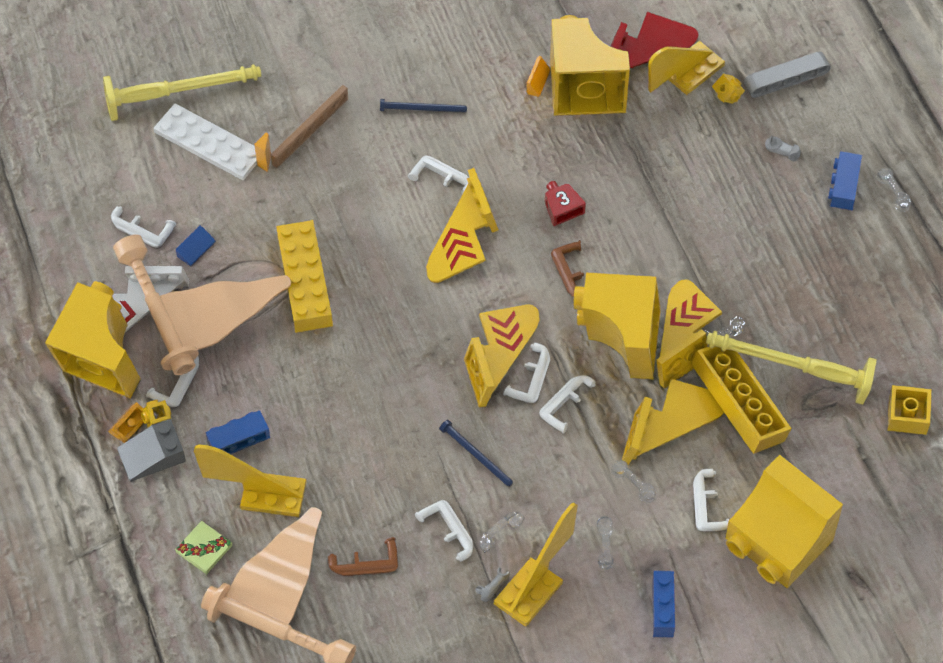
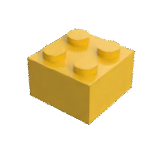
(909, 410)

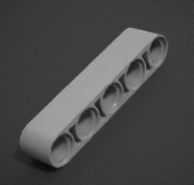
(787, 74)

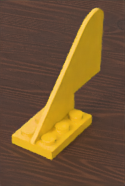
(683, 67)
(683, 411)
(260, 490)
(535, 582)

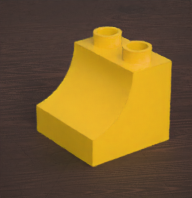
(586, 71)
(623, 315)
(90, 340)
(783, 523)

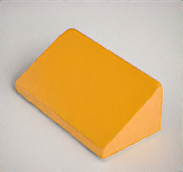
(538, 77)
(263, 152)
(128, 423)

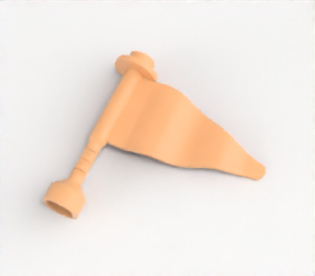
(199, 315)
(271, 589)

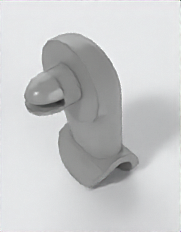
(777, 146)
(490, 589)

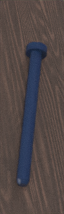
(421, 106)
(447, 427)

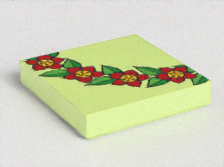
(203, 547)

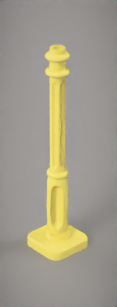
(150, 91)
(827, 370)

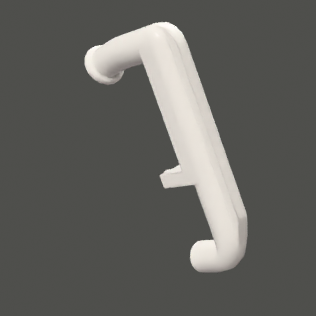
(440, 168)
(133, 229)
(537, 381)
(179, 390)
(561, 397)
(700, 503)
(453, 523)

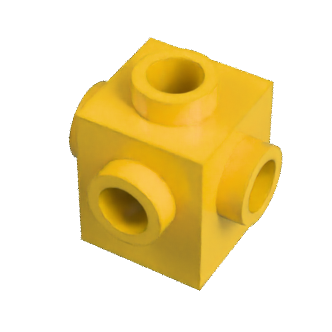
(728, 88)
(160, 408)

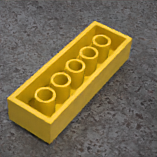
(304, 267)
(741, 398)

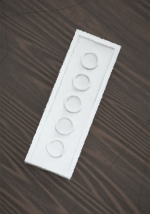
(207, 141)

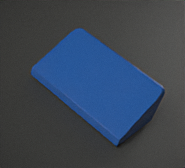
(194, 246)

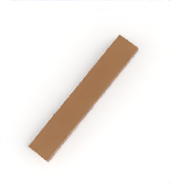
(307, 128)

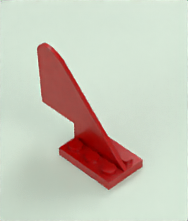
(654, 35)

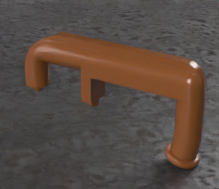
(562, 267)
(367, 567)

